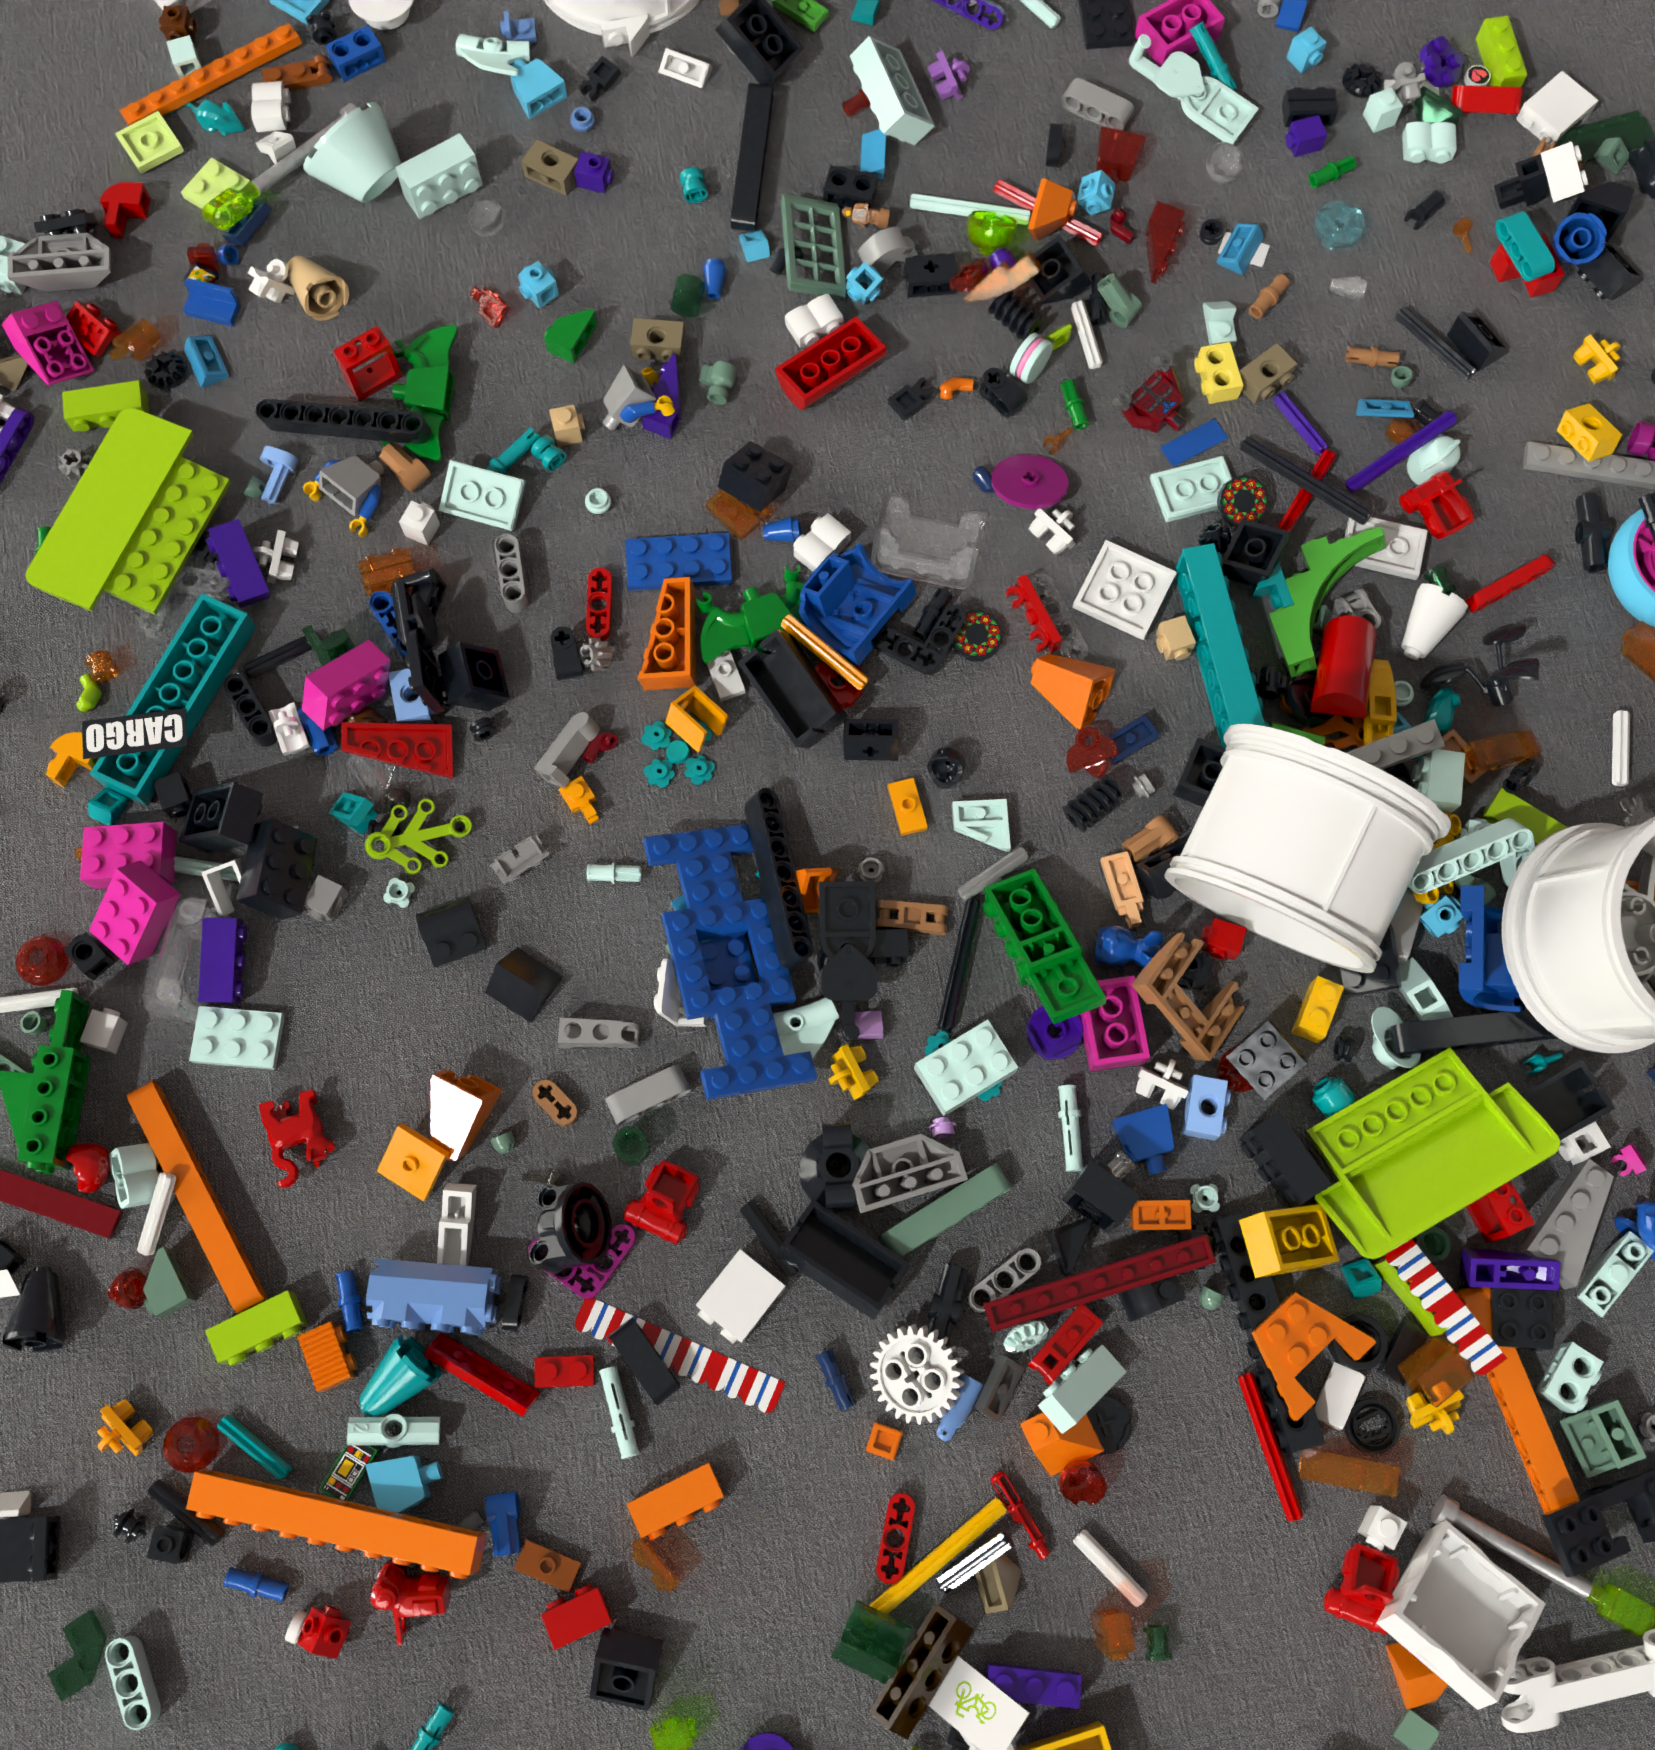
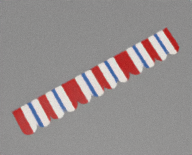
(1449, 1309)
(687, 1357)

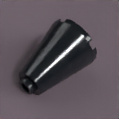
(37, 1314)

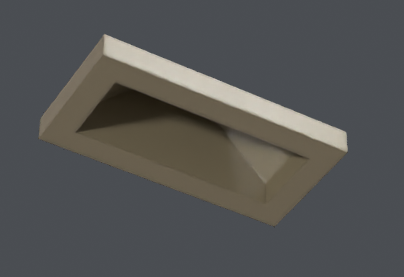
(11, 371)
(998, 1584)

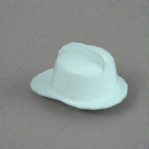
(1432, 458)
(1383, 1043)

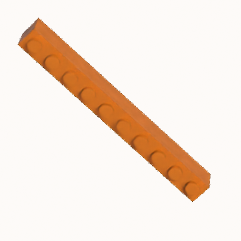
(337, 1522)

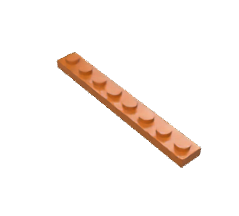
(213, 75)

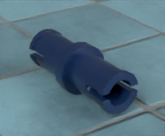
(836, 1380)

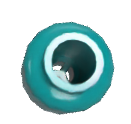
(1332, 1096)

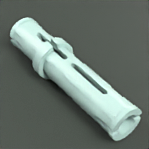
(1070, 1124)
(628, 1447)

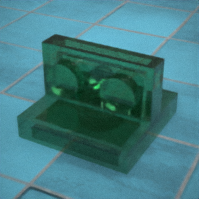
(331, 647)
(871, 1642)

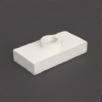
(726, 677)

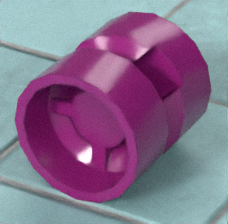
(1642, 439)

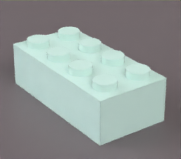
(891, 91)

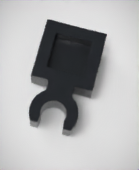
(601, 75)
(909, 400)

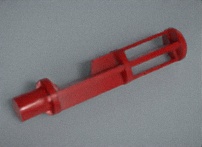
(1021, 1515)

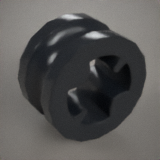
(1207, 238)
(483, 729)
(1343, 1049)

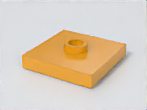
(413, 1161)

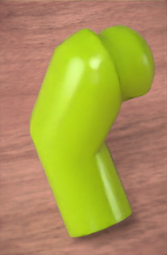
(90, 695)

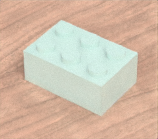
(439, 176)
(965, 1067)

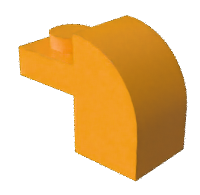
(69, 756)

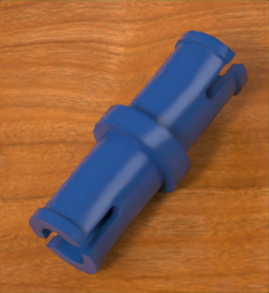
(349, 1301)
(256, 1584)

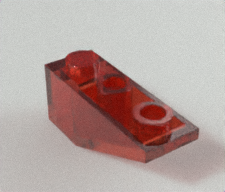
(1160, 237)

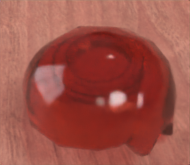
(1082, 1482)

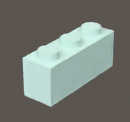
(1081, 1387)

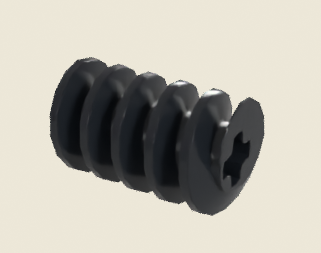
(1015, 316)
(1092, 802)

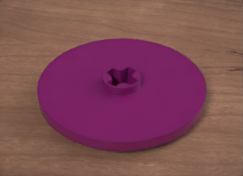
(1029, 481)

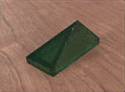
(1435, 109)

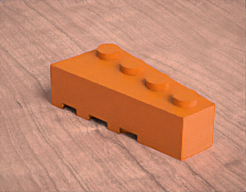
(672, 644)

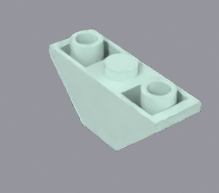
(1422, 993)
(1613, 1273)

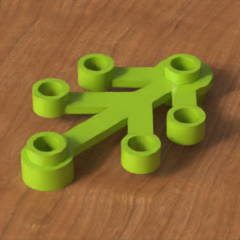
(413, 838)

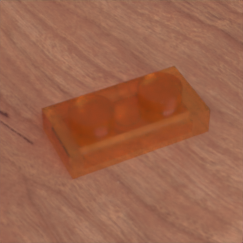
(645, 1555)

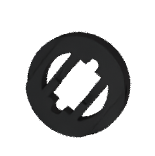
(1392, 1426)

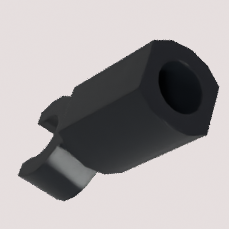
(1425, 209)

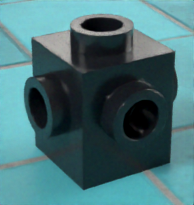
(1197, 972)

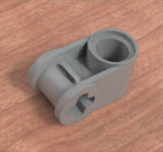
(1358, 605)

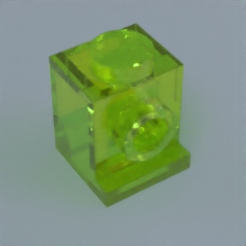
(675, 1733)

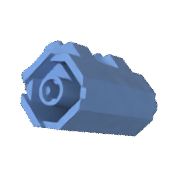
(433, 1296)

